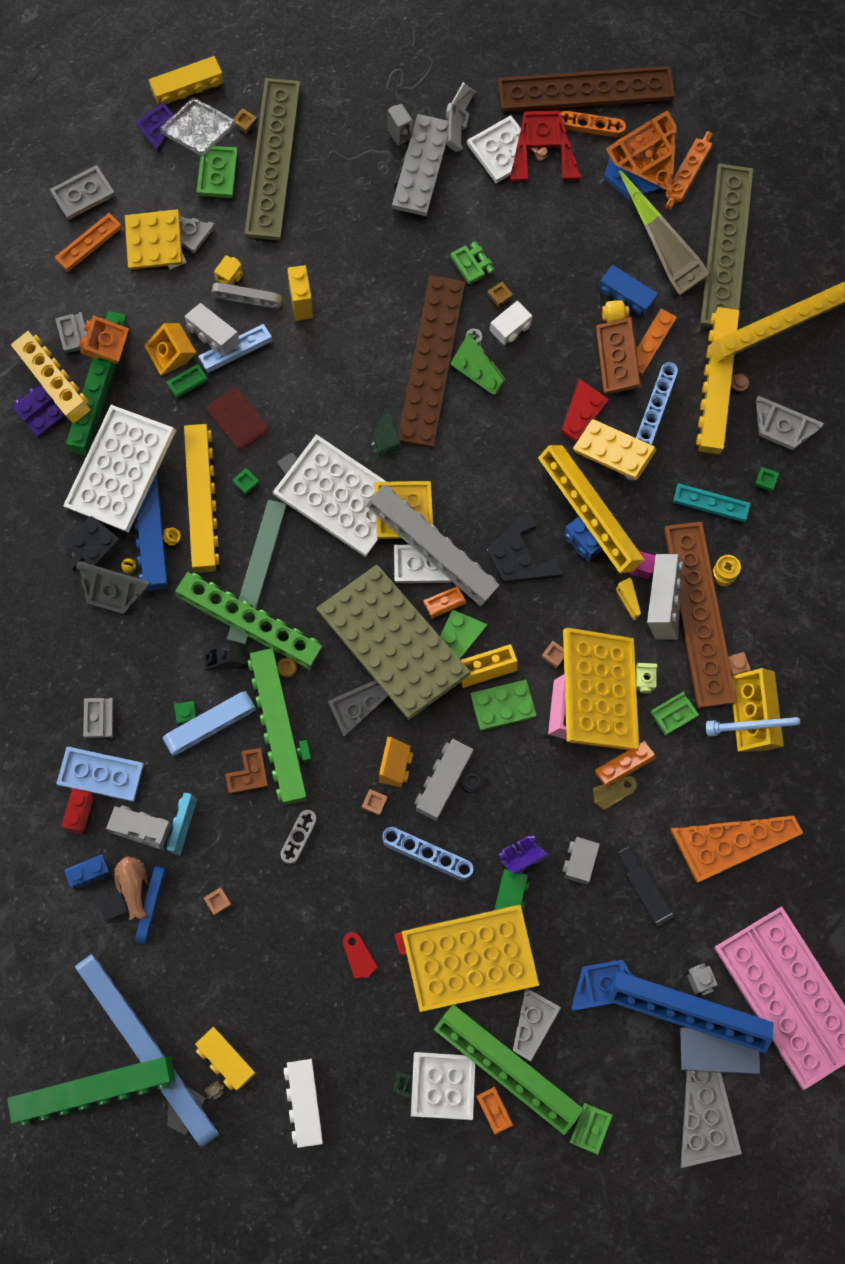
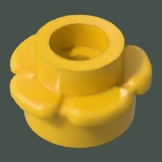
(173, 533)

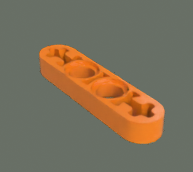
(591, 127)

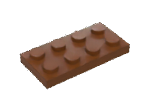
(618, 356)

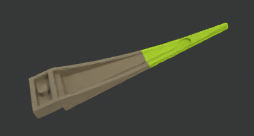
(679, 260)

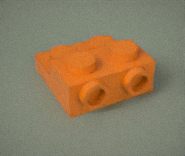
(103, 339)

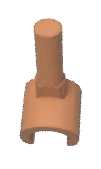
(540, 154)

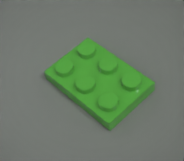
(217, 172)
(503, 705)

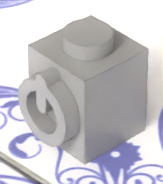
(702, 979)

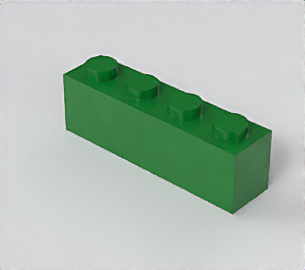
(512, 890)

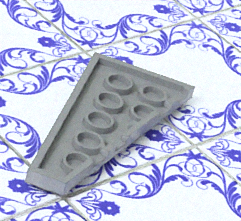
(707, 1120)

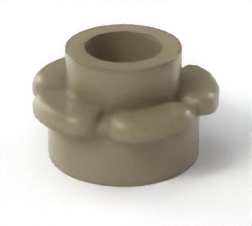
(214, 1090)

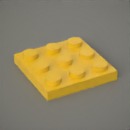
(153, 239)
(416, 494)

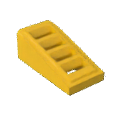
(628, 596)

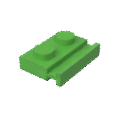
(674, 713)
(590, 1128)

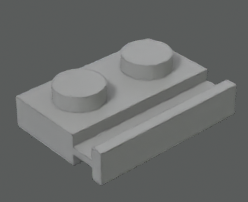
(70, 331)
(98, 718)

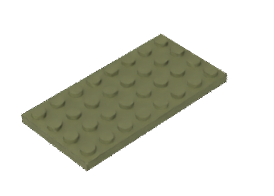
(393, 642)

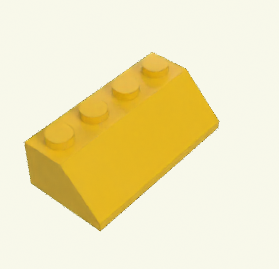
(755, 702)

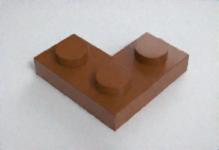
(252, 777)

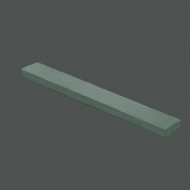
(259, 562)

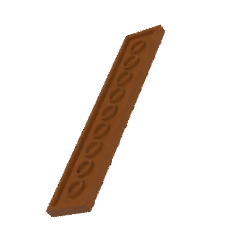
(701, 618)

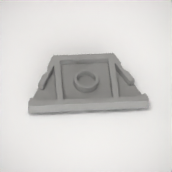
(783, 424)

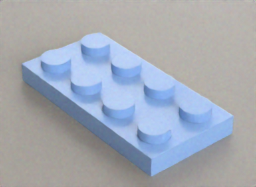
(100, 774)

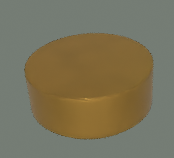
(286, 667)

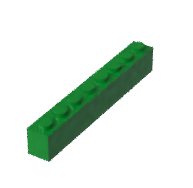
(95, 391)
(91, 1089)

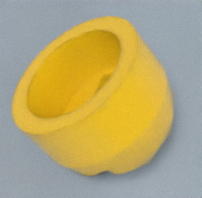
(127, 568)

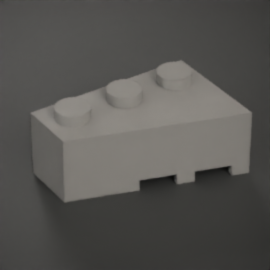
(139, 827)

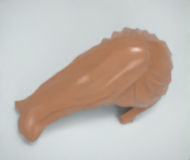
(128, 880)

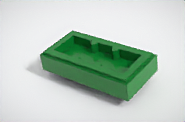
(187, 381)

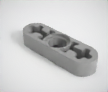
(286, 848)

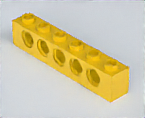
(50, 376)

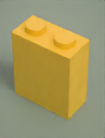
(300, 293)

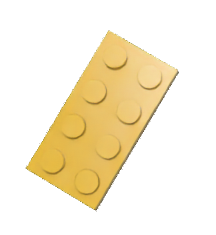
(614, 449)

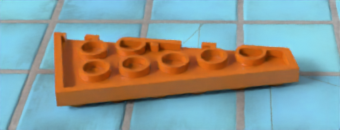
(724, 845)

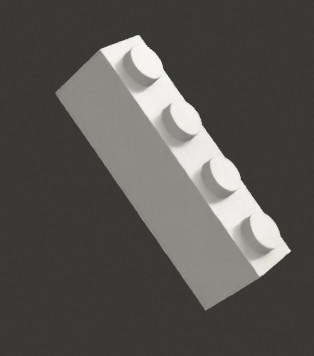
(443, 780)

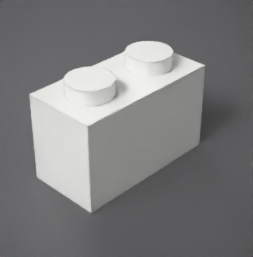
(511, 323)

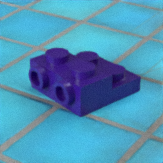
(38, 411)

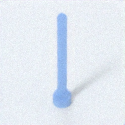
(714, 728)

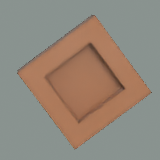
(554, 654)
(738, 664)
(374, 802)
(217, 901)

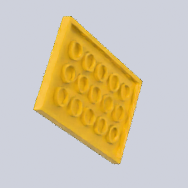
(600, 689)
(470, 958)

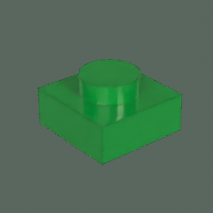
(766, 479)
(245, 481)
(184, 712)
(303, 752)

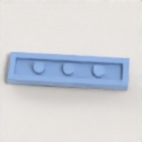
(248, 342)

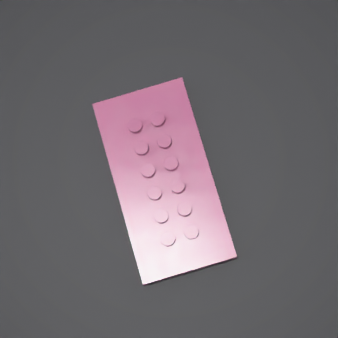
(792, 991)

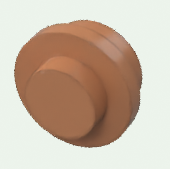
(739, 382)

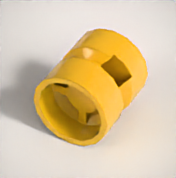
(726, 570)

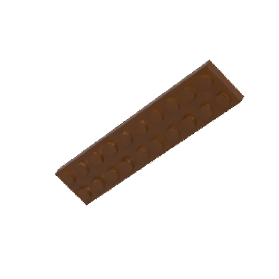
(586, 89)
(431, 362)

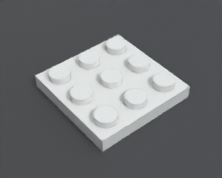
(442, 1086)

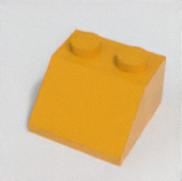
(169, 348)
(394, 763)

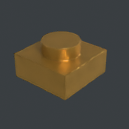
(245, 120)
(500, 294)

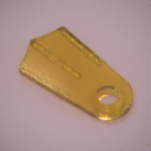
(612, 794)

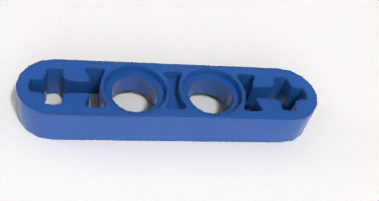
(150, 904)

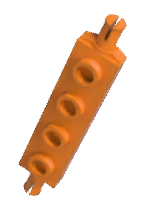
(689, 169)

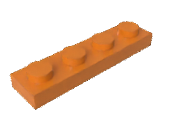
(88, 242)
(654, 338)

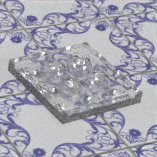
(197, 126)

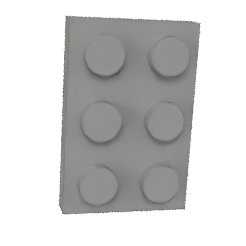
(82, 192)

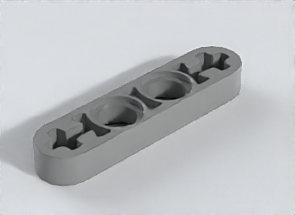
(246, 295)

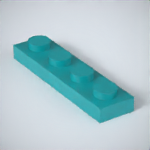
(711, 502)

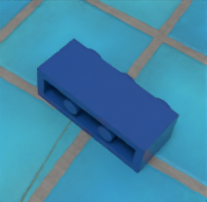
(629, 290)

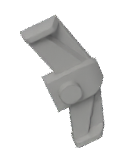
(458, 116)

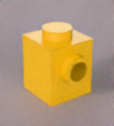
(228, 271)

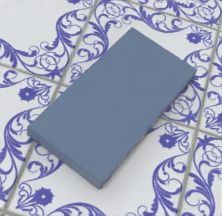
(715, 1054)

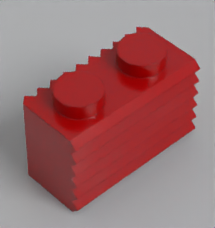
(77, 811)

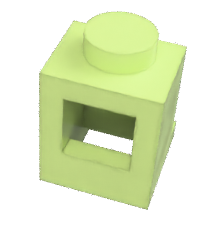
(645, 669)

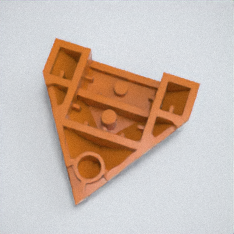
(648, 151)

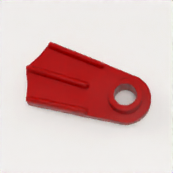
(358, 957)

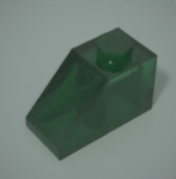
(385, 438)

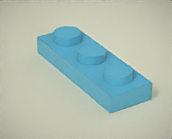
(181, 824)

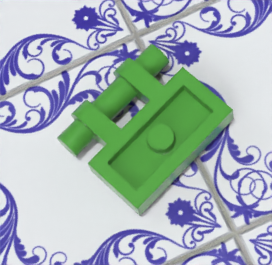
(468, 265)

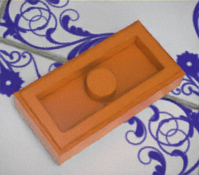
(444, 602)
(494, 1110)

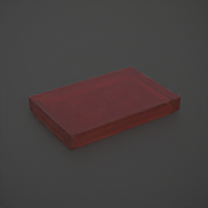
(237, 417)

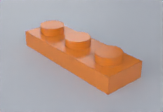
(625, 764)

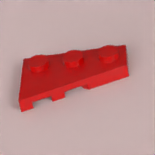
(584, 407)

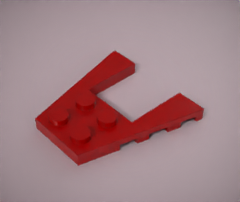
(538, 131)

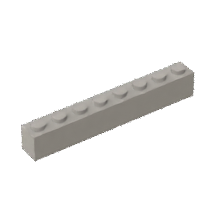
(432, 545)

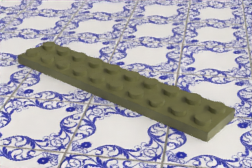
(272, 159)
(727, 240)

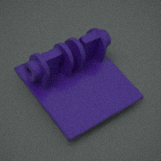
(525, 857)

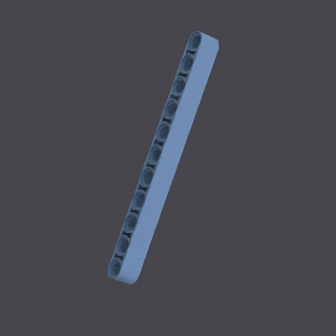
(145, 1047)

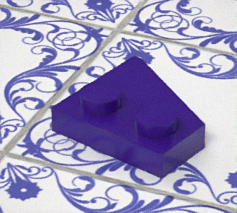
(152, 122)

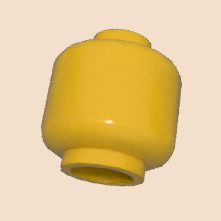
(614, 311)

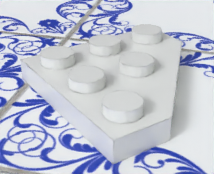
(497, 148)

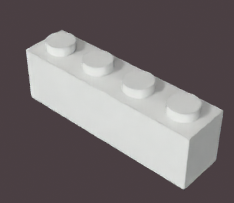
(304, 1103)

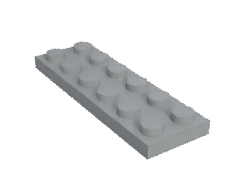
(421, 165)

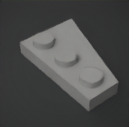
(194, 232)
(534, 1023)

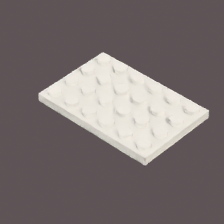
(119, 468)
(332, 493)

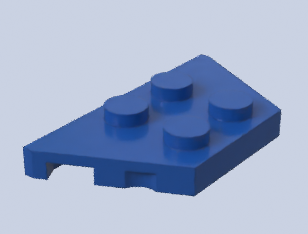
(614, 178)
(595, 984)

